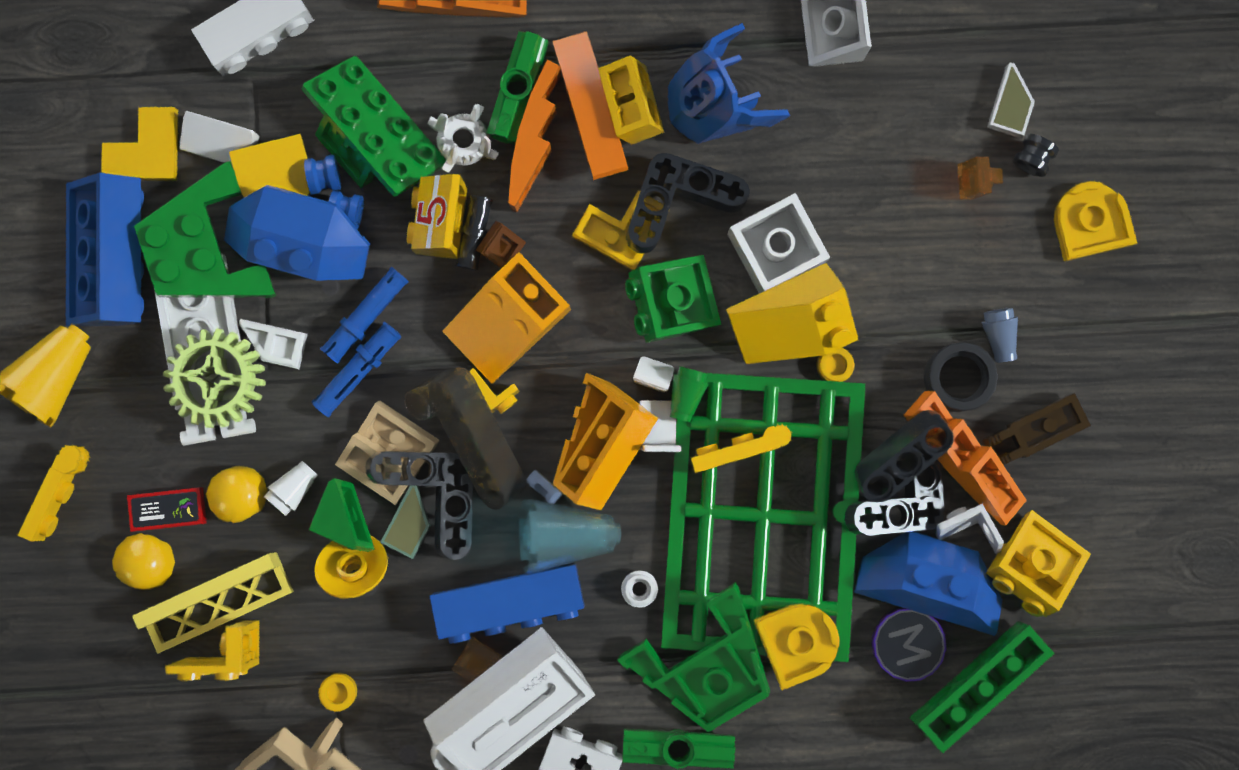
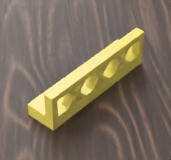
(207, 590)

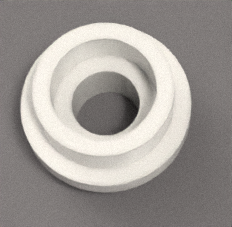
(642, 600)

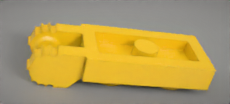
(742, 448)
(54, 491)

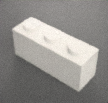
(249, 30)

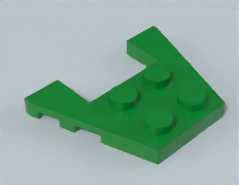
(184, 248)
(716, 679)

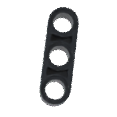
(899, 473)

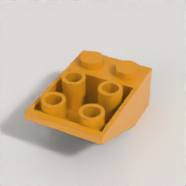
(506, 318)

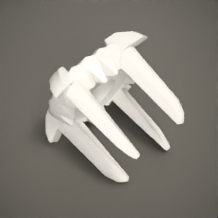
(462, 156)

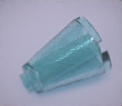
(563, 535)

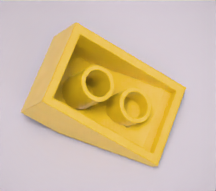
(794, 319)

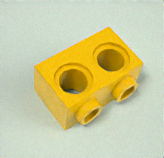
(631, 100)

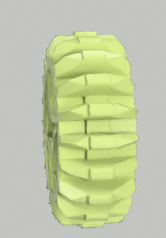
(214, 391)

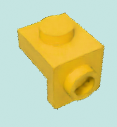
(502, 401)

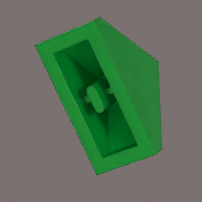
(341, 517)

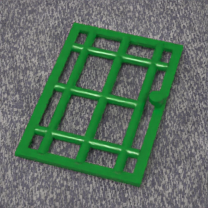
(763, 513)

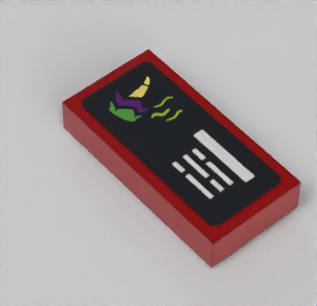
(166, 509)

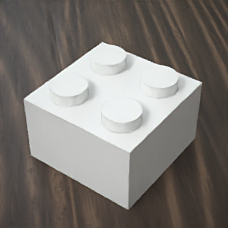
(778, 244)

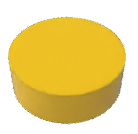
(835, 366)
(338, 692)

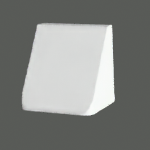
(653, 374)

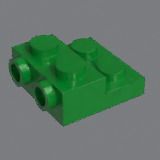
(672, 298)

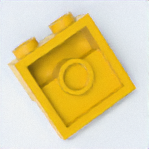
(1038, 565)

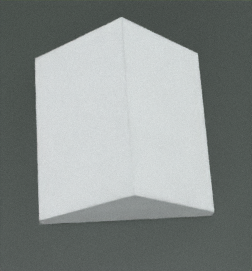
(836, 31)

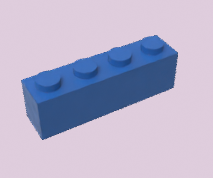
(507, 601)

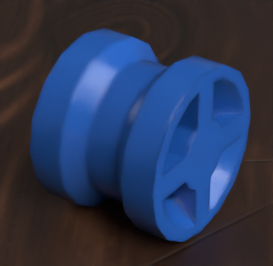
(322, 174)
(351, 206)

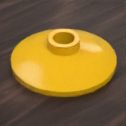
(337, 563)

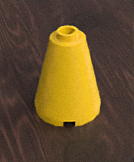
(46, 373)

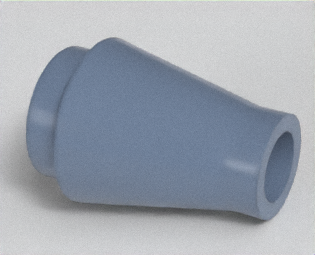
(1001, 332)

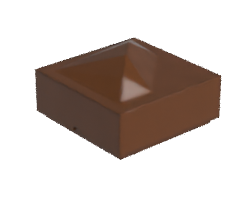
(500, 245)

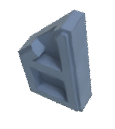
(544, 487)

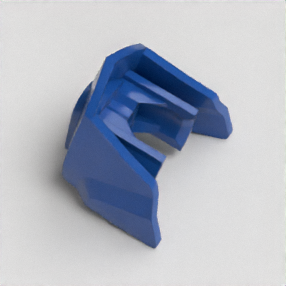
(705, 101)

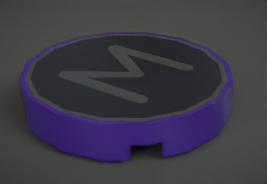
(908, 644)

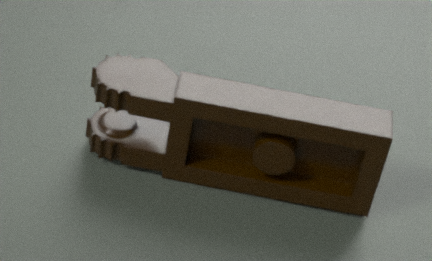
(1041, 428)

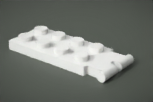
(189, 316)

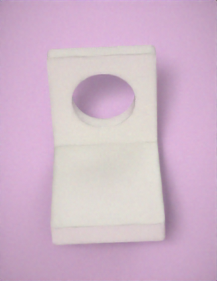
(663, 434)
(963, 518)

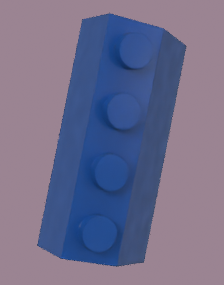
(103, 251)

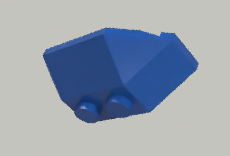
(296, 235)
(932, 580)

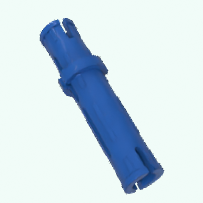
(364, 315)
(356, 369)

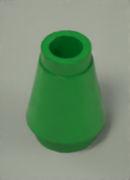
(687, 393)

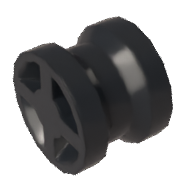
(1035, 155)

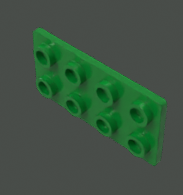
(370, 129)

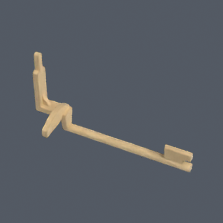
(298, 754)

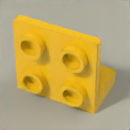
(239, 646)

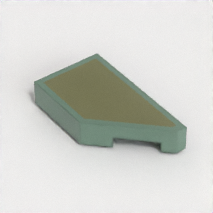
(408, 525)

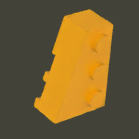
(602, 443)

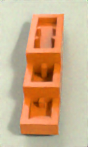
(478, 8)
(590, 105)
(530, 148)
(973, 465)

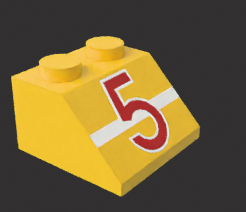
(438, 216)

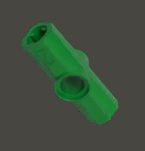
(522, 67)
(703, 750)

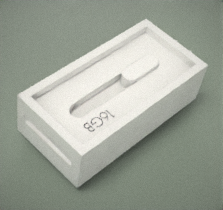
(507, 707)

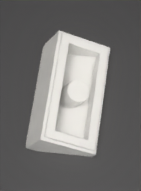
(213, 137)

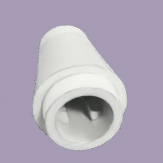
(291, 488)

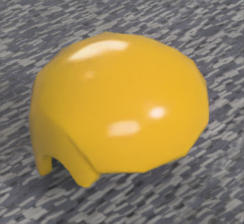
(236, 494)
(143, 561)

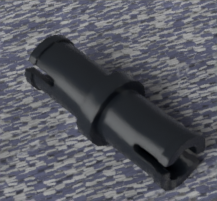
(473, 231)

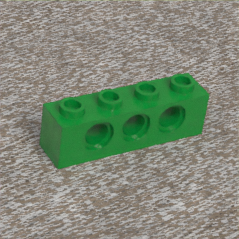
(981, 686)

